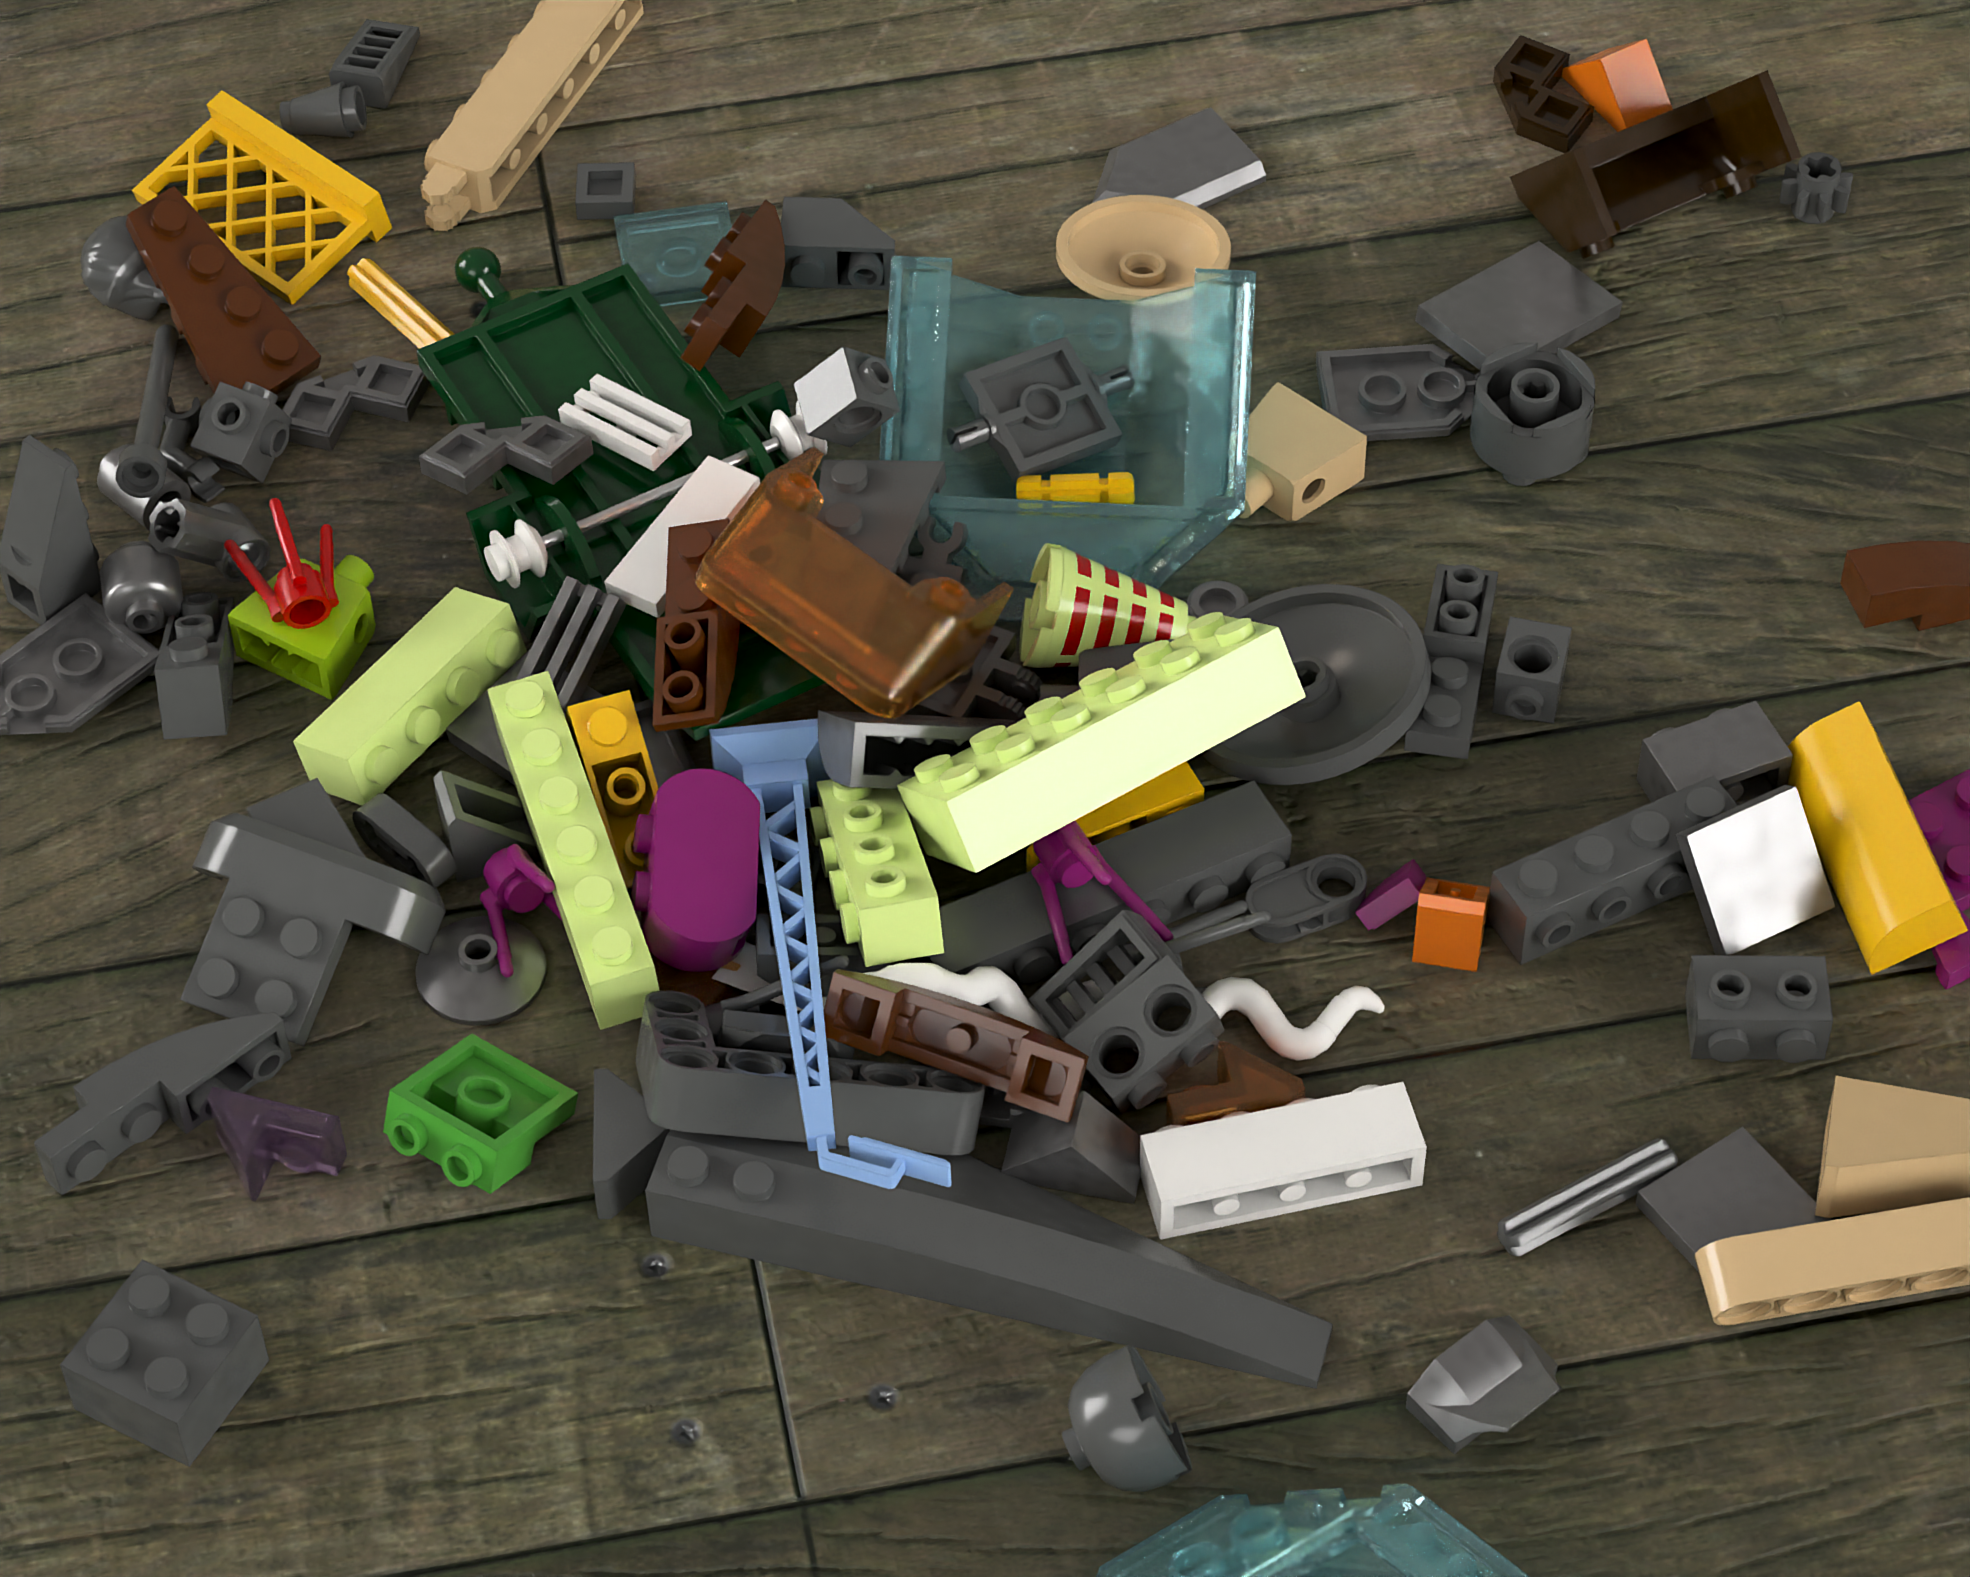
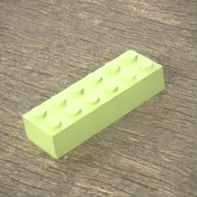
(1099, 740)

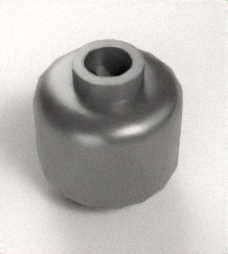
(141, 585)

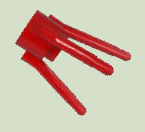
(300, 593)

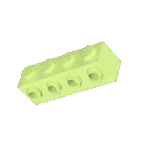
(410, 696)
(876, 873)

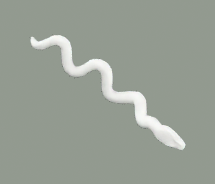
(1241, 994)

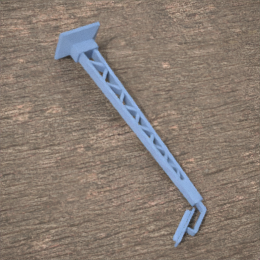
(782, 769)

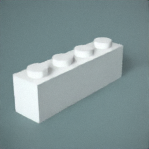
(1281, 1159)

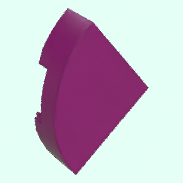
(1392, 896)

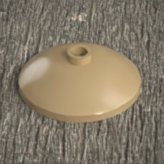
(1139, 246)

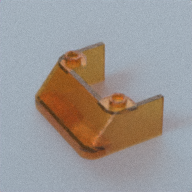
(836, 604)

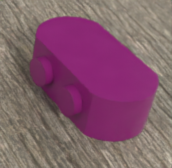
(698, 869)

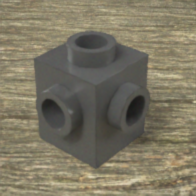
(242, 430)

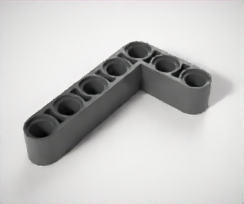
(756, 1093)

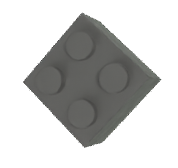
(165, 1362)

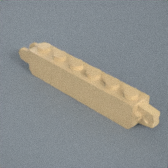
(521, 105)

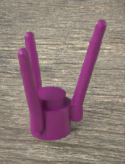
(1073, 861)
(517, 886)

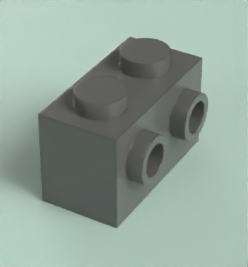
(1758, 1007)

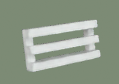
(632, 416)

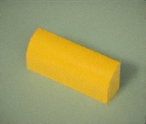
(1871, 841)

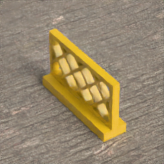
(299, 173)

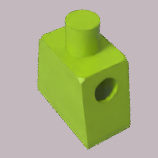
(313, 656)

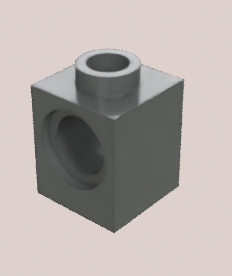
(846, 397)
(1531, 670)

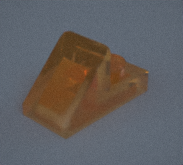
(1244, 1085)

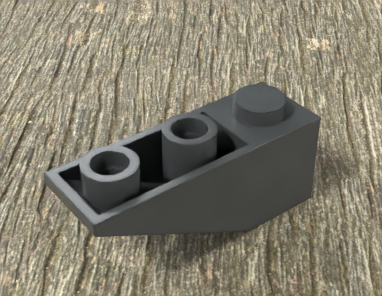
(46, 535)
(196, 668)

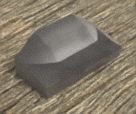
(1483, 1383)

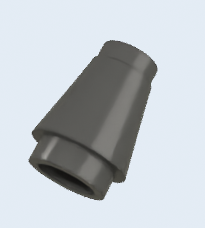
(325, 112)

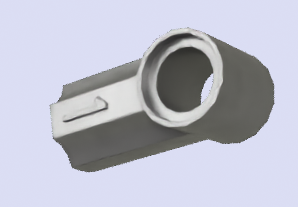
(200, 535)

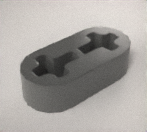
(403, 840)

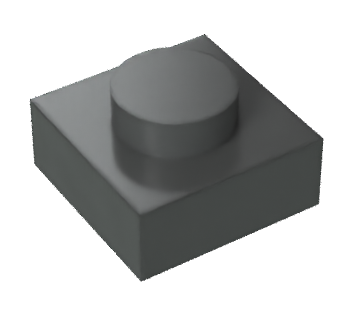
(605, 190)

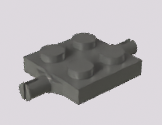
(1040, 409)

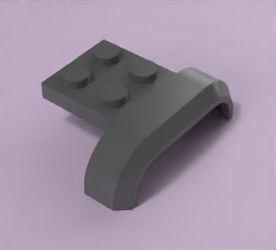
(291, 917)

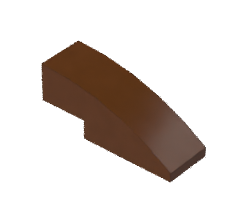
(1909, 581)

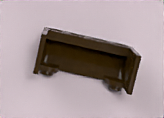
(1659, 165)

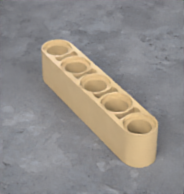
(1837, 1262)

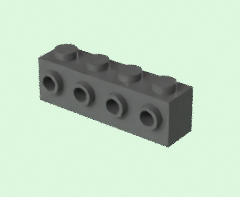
(1599, 873)

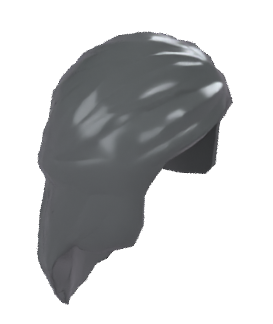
(117, 271)

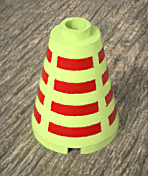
(1091, 607)

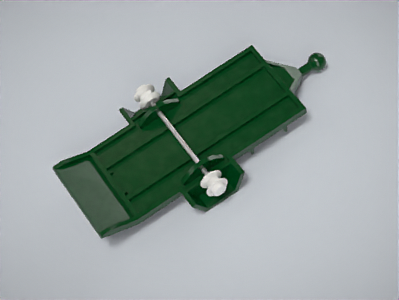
(532, 357)

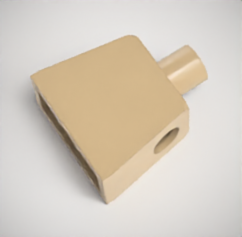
(1298, 455)

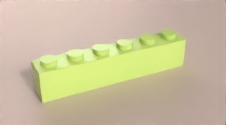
(574, 848)

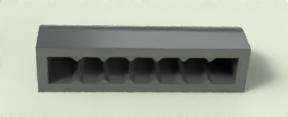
(884, 751)

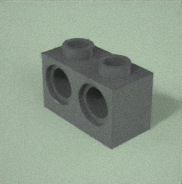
(1132, 1022)

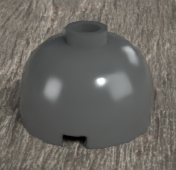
(1124, 1426)

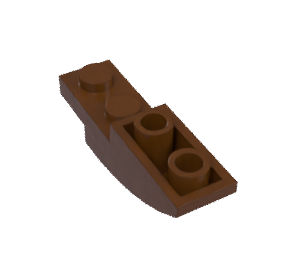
(741, 289)
(694, 638)

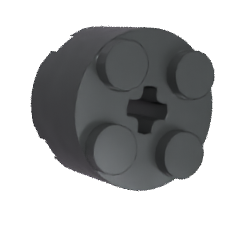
(1532, 412)

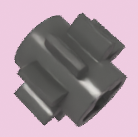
(1816, 188)

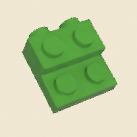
(476, 1113)

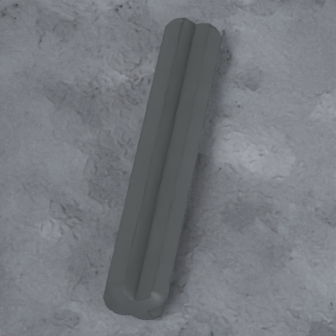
(1585, 1197)

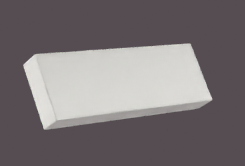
(710, 494)

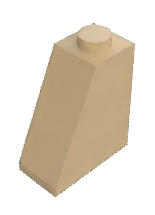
(1892, 1149)

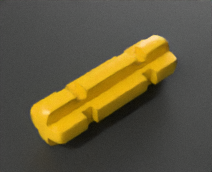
(1084, 487)

